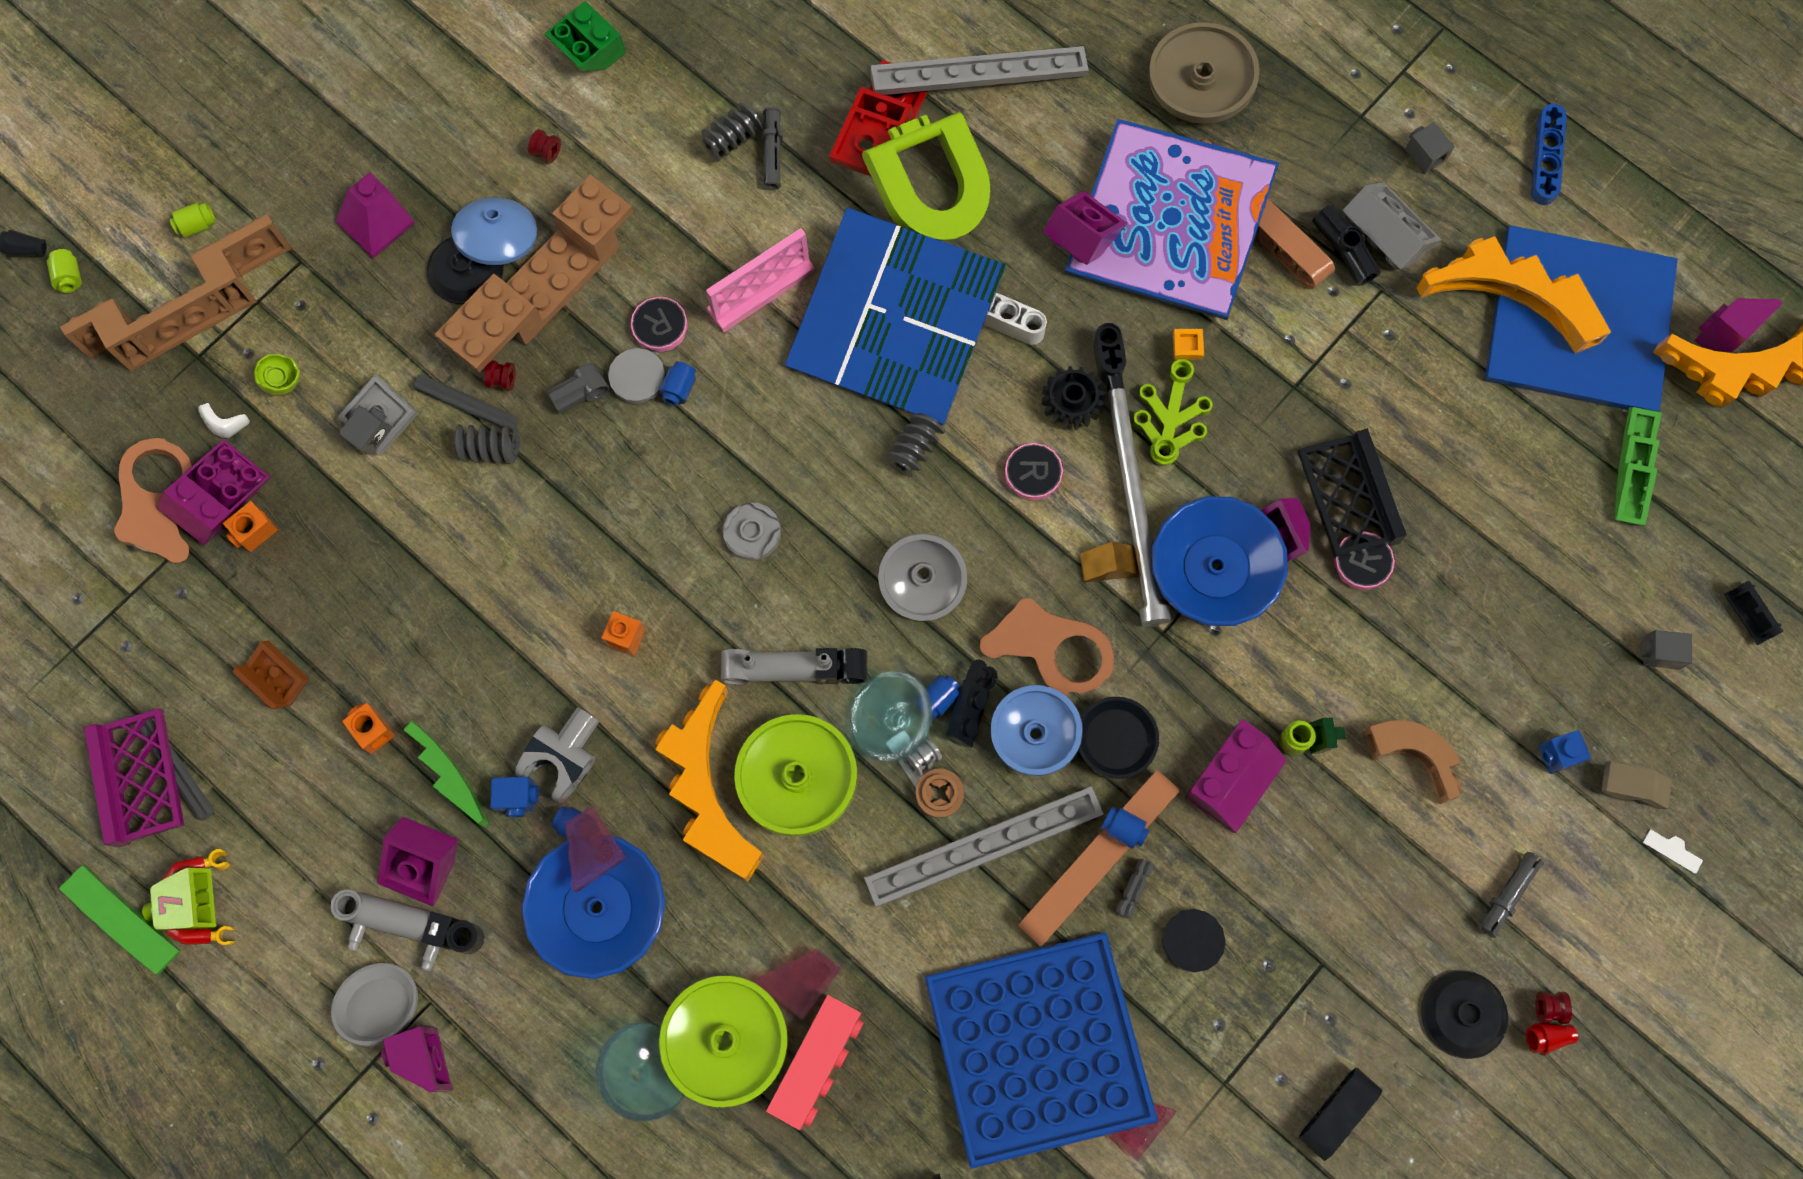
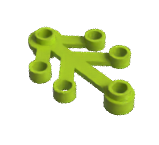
(1171, 417)

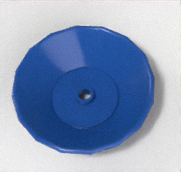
(1237, 539)
(586, 942)

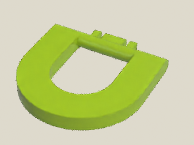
(899, 194)

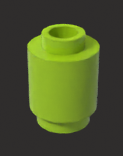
(192, 219)
(64, 271)
(1304, 733)

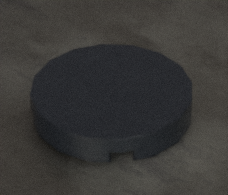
(1193, 940)

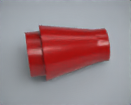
(1550, 1037)

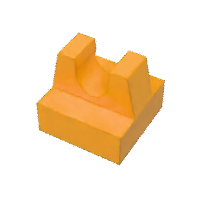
(1188, 344)

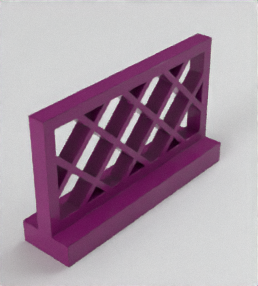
(108, 785)

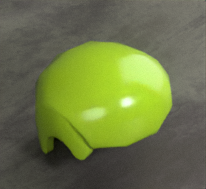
(276, 374)

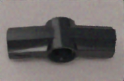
(1356, 257)

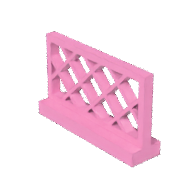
(764, 281)

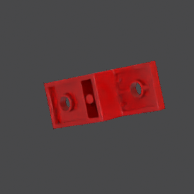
(870, 120)

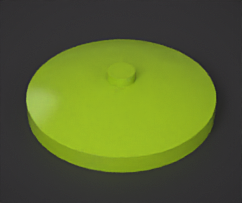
(796, 775)
(723, 1041)

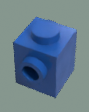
(1564, 752)
(514, 795)

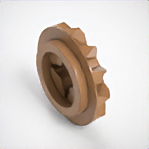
(937, 779)

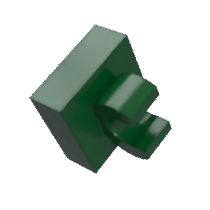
(1326, 735)

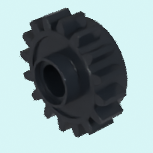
(1069, 411)

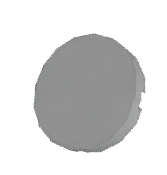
(636, 376)
(752, 531)

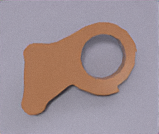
(141, 521)
(1037, 634)

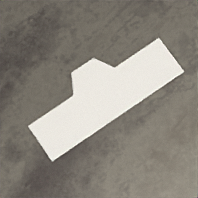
(1673, 849)

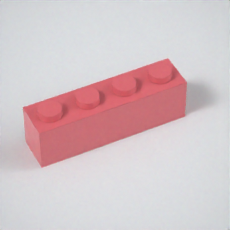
(814, 1063)

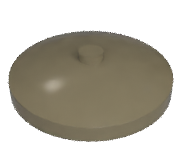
(1203, 72)

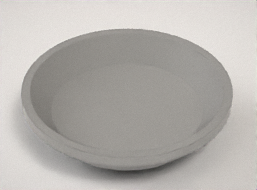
(374, 1004)

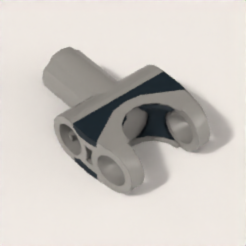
(562, 751)

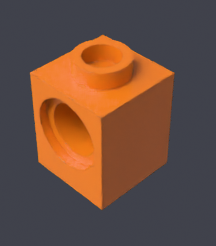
(260, 532)
(623, 633)
(376, 736)

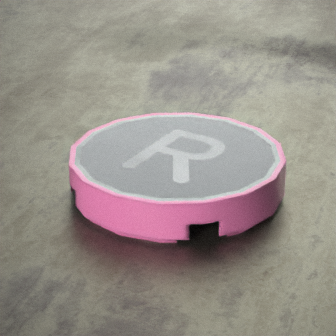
(659, 324)
(1033, 471)
(1365, 568)

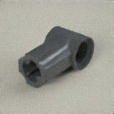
(584, 385)

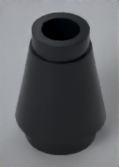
(21, 245)

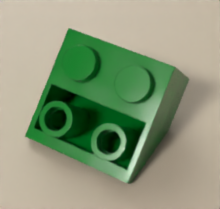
(587, 39)

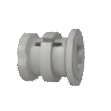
(923, 757)

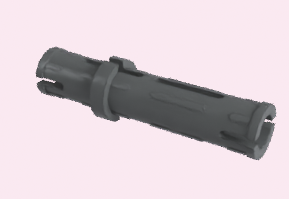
(772, 137)
(1504, 904)

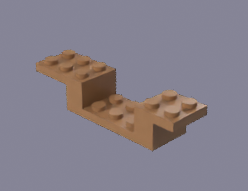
(544, 282)
(197, 310)

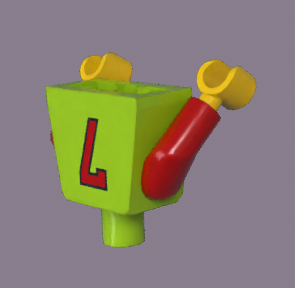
(186, 902)

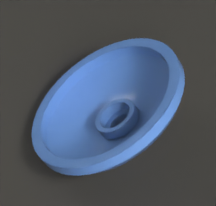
(494, 231)
(1041, 710)

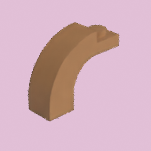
(1423, 745)

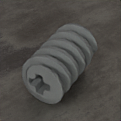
(730, 129)
(913, 443)
(487, 446)

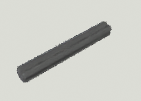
(465, 402)
(186, 785)

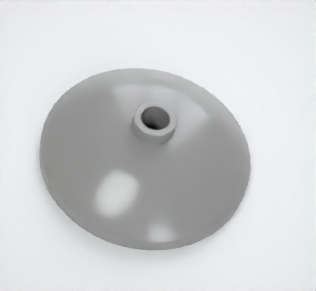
(921, 596)

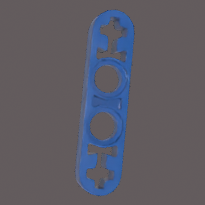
(1550, 154)

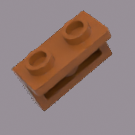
(272, 676)

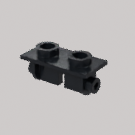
(1753, 612)

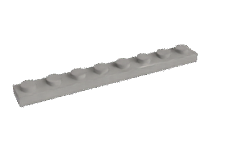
(979, 70)
(983, 847)

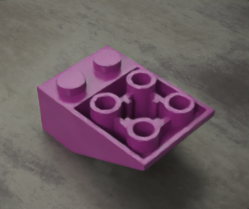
(212, 491)

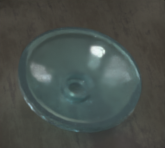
(878, 712)
(636, 1049)

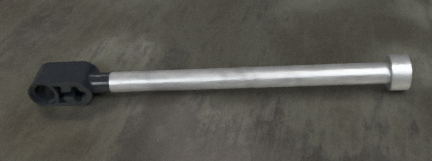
(1154, 611)

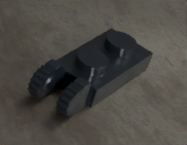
(971, 703)

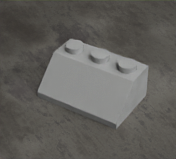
(1390, 225)

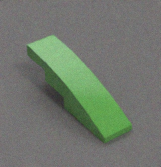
(1636, 466)
(452, 780)
(120, 920)

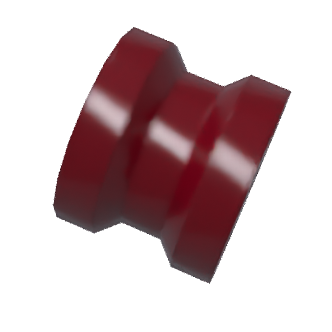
(544, 146)
(499, 375)
(1553, 1007)

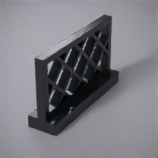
(1374, 483)

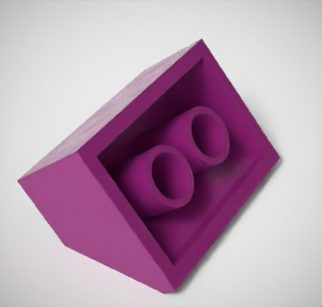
(1237, 776)

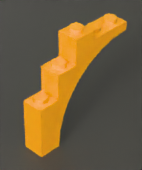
(1561, 301)
(1726, 373)
(690, 750)

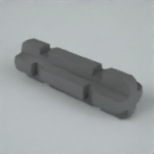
(1134, 888)

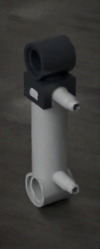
(823, 666)
(407, 922)

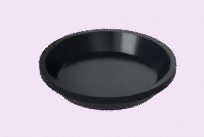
(456, 276)
(1118, 737)
(1464, 1014)

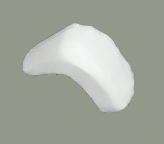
(222, 427)

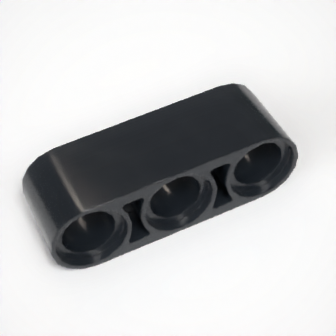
(1340, 1114)

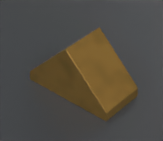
(1109, 562)

